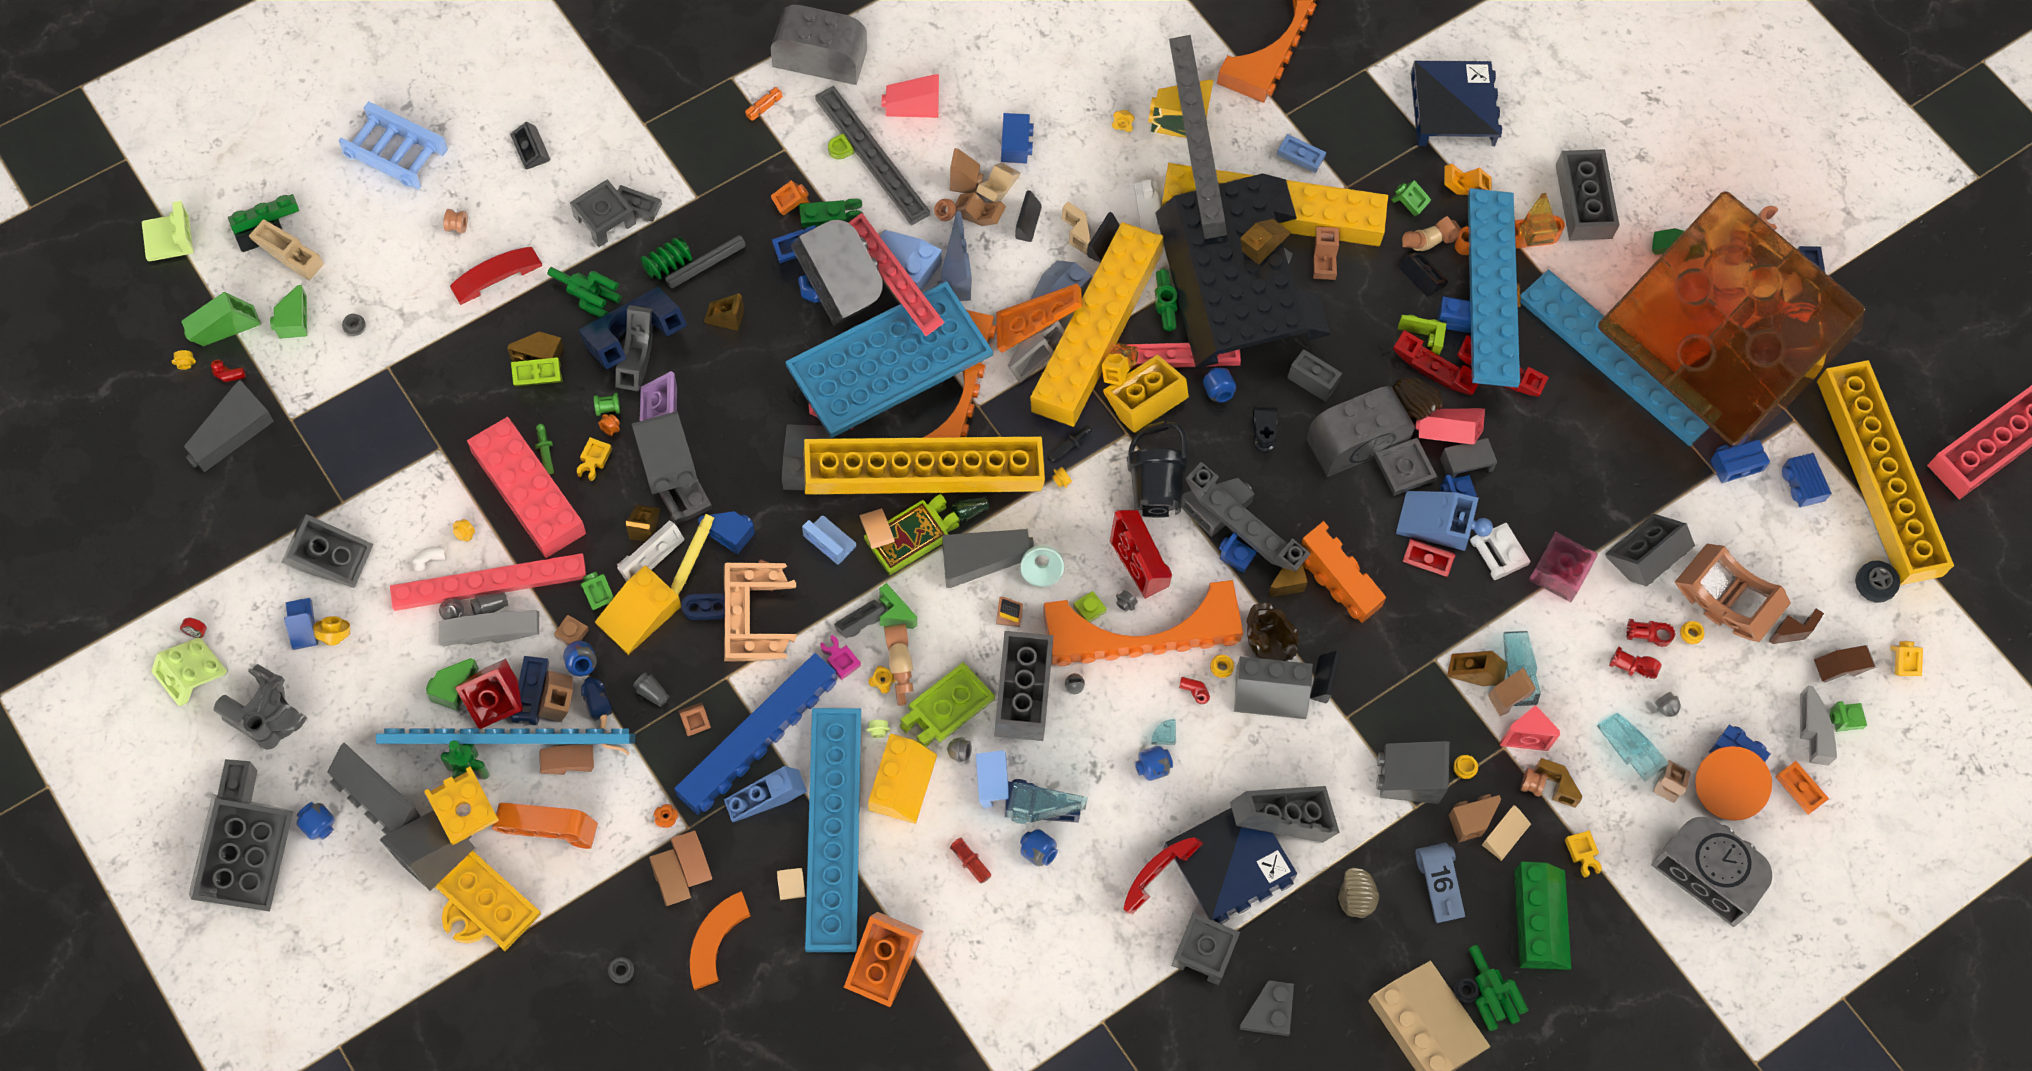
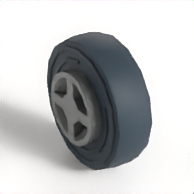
(1881, 573)

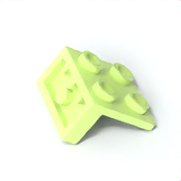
(168, 235)
(186, 667)

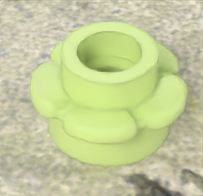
(878, 728)

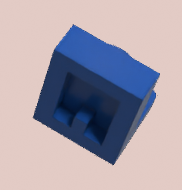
(1459, 485)
(1236, 553)

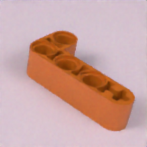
(546, 822)

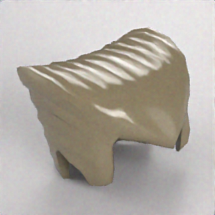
(1358, 893)

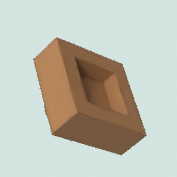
(571, 630)

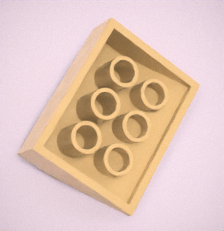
(1428, 1021)

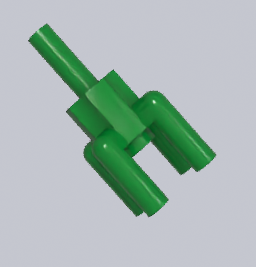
(588, 289)
(462, 757)
(1496, 992)

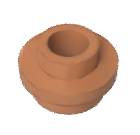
(940, 207)

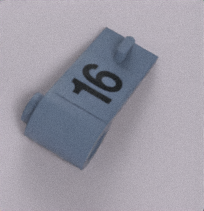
(1441, 880)

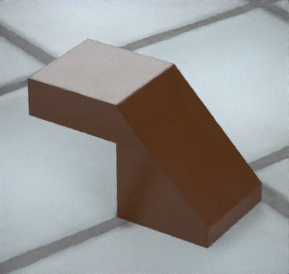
(1792, 630)
(1843, 662)

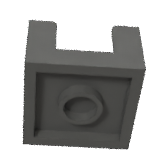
(602, 210)
(1206, 947)

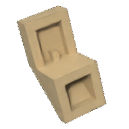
(999, 182)
(1079, 235)

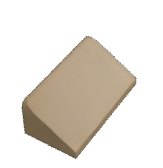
(1506, 833)

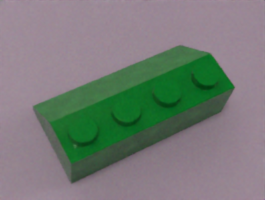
(1542, 916)

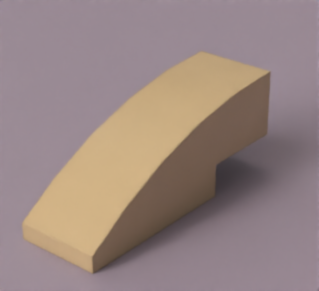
(287, 249)

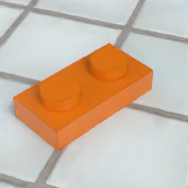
(1802, 787)

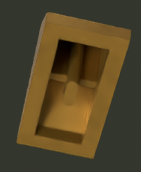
(726, 312)
(642, 522)
(1288, 582)

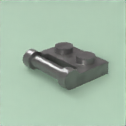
(693, 499)

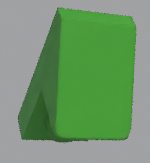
(898, 611)

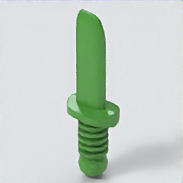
(544, 448)

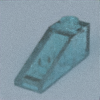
(1036, 803)

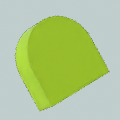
(840, 147)

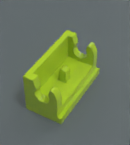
(536, 372)

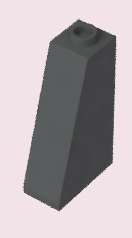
(227, 427)
(982, 553)

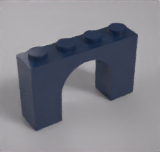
(603, 334)

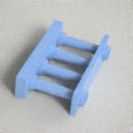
(395, 125)

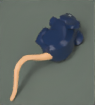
(598, 705)

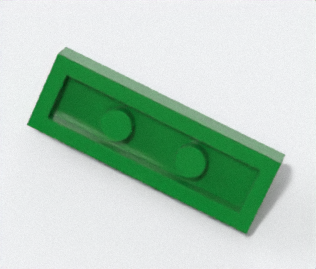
(281, 207)

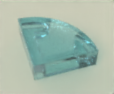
(1165, 733)

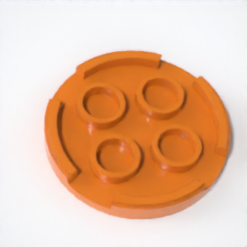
(1733, 783)

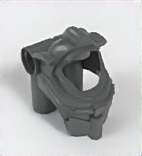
(267, 715)

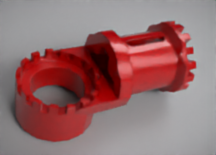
(1648, 631)
(1642, 665)

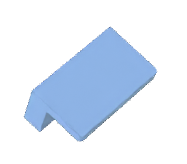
(829, 539)
(992, 777)

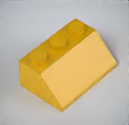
(1147, 393)
(902, 779)

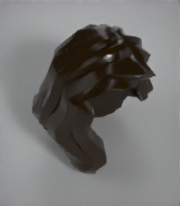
(1417, 397)
(1271, 633)

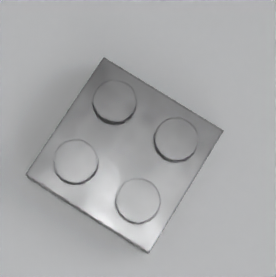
(1405, 466)

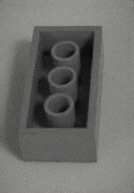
(1587, 194)

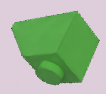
(291, 315)
(442, 687)

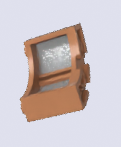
(1732, 593)

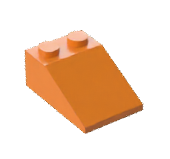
(883, 958)

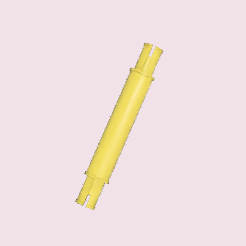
(692, 554)

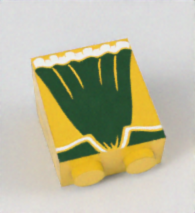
(1167, 113)

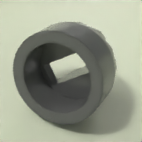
(1074, 687)

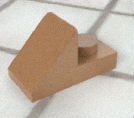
(1672, 782)

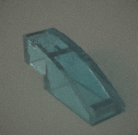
(1518, 656)
(1633, 746)

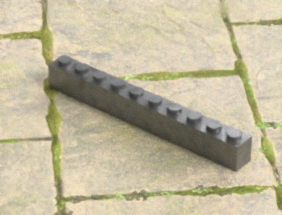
(1198, 137)

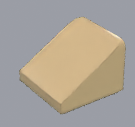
(791, 883)

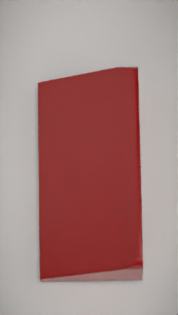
(1429, 557)

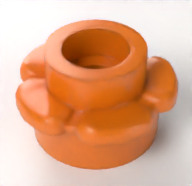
(609, 424)
(665, 822)

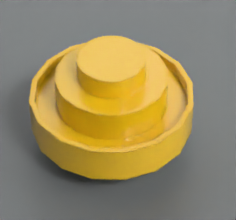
(331, 630)

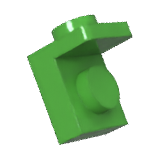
(1412, 197)
(596, 590)
(1847, 716)

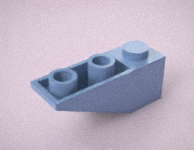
(766, 793)

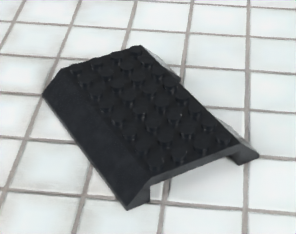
(1223, 292)

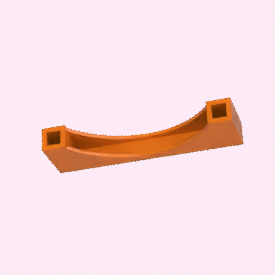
(1257, 72)
(956, 424)
(1078, 640)

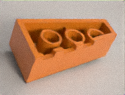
(1341, 574)

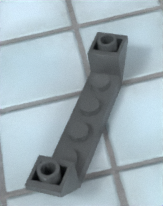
(1242, 522)

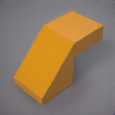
(1461, 182)

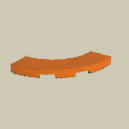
(709, 937)

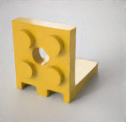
(452, 794)

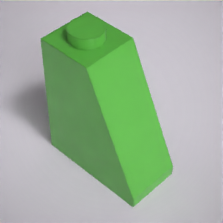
(220, 319)

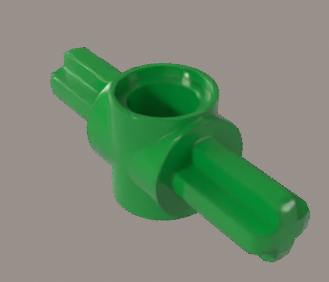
(1165, 308)

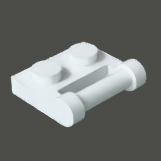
(1506, 548)

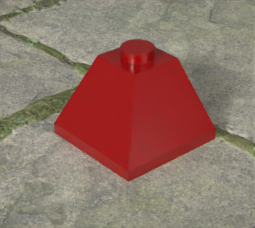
(491, 694)

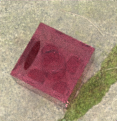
(1563, 567)

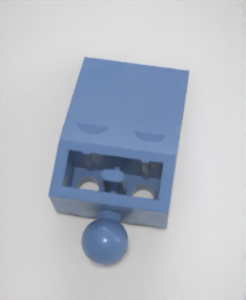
(1435, 519)

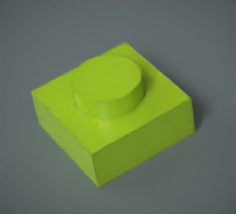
(1090, 607)

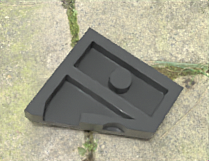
(1271, 1010)

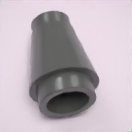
(488, 603)
(650, 689)

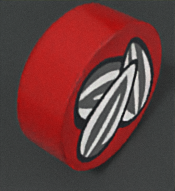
(193, 627)

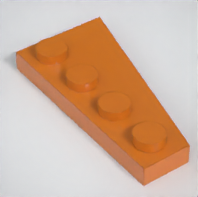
(1032, 316)

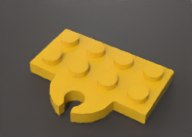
(484, 904)

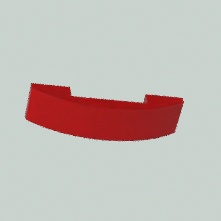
(494, 270)
(1434, 366)
(1531, 381)
(1137, 895)

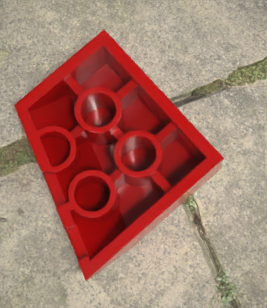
(1139, 553)

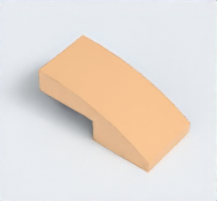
(877, 528)

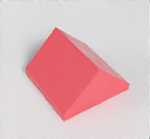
(1531, 732)

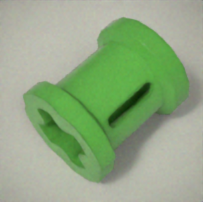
(607, 404)

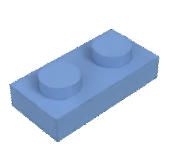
(1301, 153)

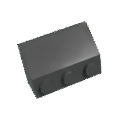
(1651, 549)
(1273, 687)

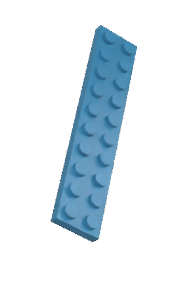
(1493, 288)
(1578, 325)
(498, 736)
(833, 830)

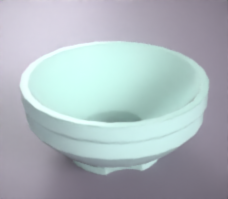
(1042, 574)

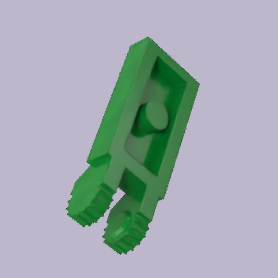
(823, 212)

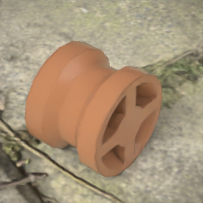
(455, 221)
(1533, 782)

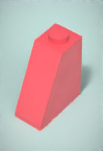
(913, 98)
(1453, 425)

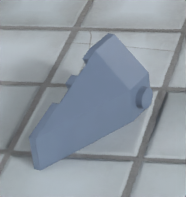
(956, 265)
(1062, 275)

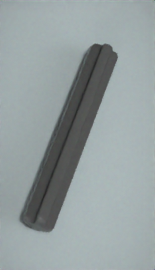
(705, 261)

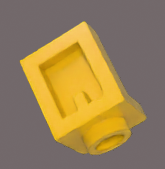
(1908, 659)

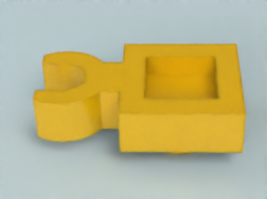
(594, 455)
(1584, 849)

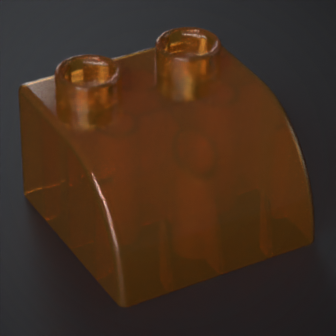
(1734, 320)

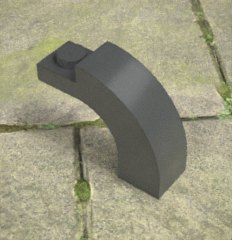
(637, 348)

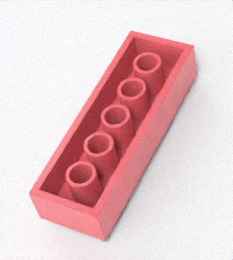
(1986, 447)
(526, 487)

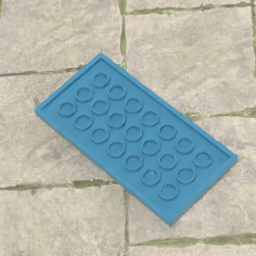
(886, 362)

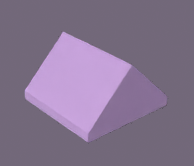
(658, 397)

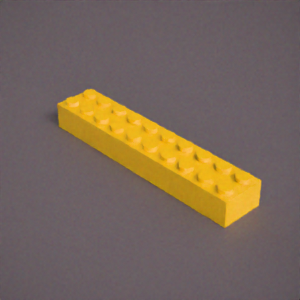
(1355, 212)
(1097, 324)
(923, 465)
(1884, 473)

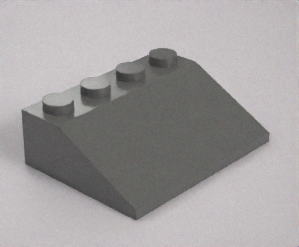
(240, 853)

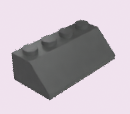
(370, 791)

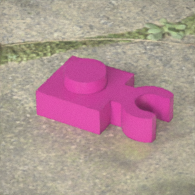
(842, 659)

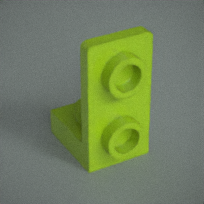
(1432, 328)

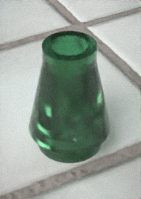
(969, 508)

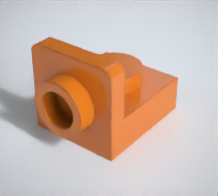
(789, 197)

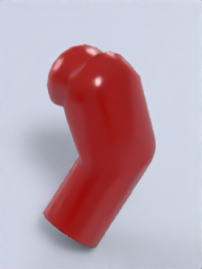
(226, 374)
(1197, 689)

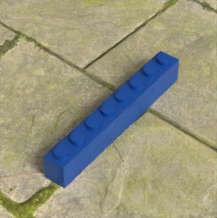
(755, 734)

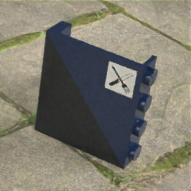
(1455, 100)
(1233, 866)

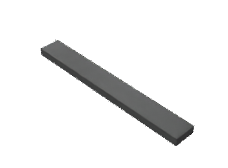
(872, 155)

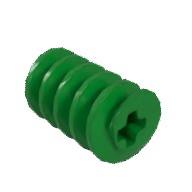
(666, 257)

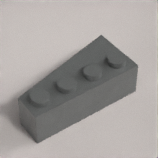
(1288, 812)

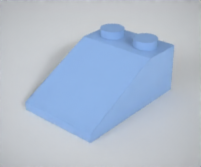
(915, 255)

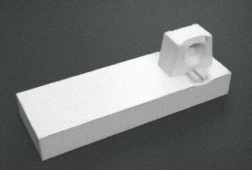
(1147, 204)
(652, 551)

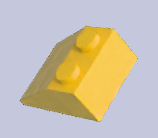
(638, 610)

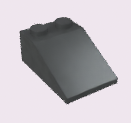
(793, 453)
(327, 552)

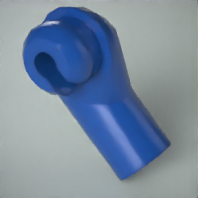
(807, 290)

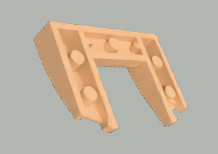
(738, 581)

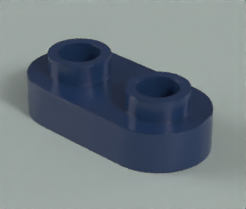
(705, 604)

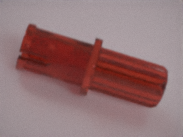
(970, 860)

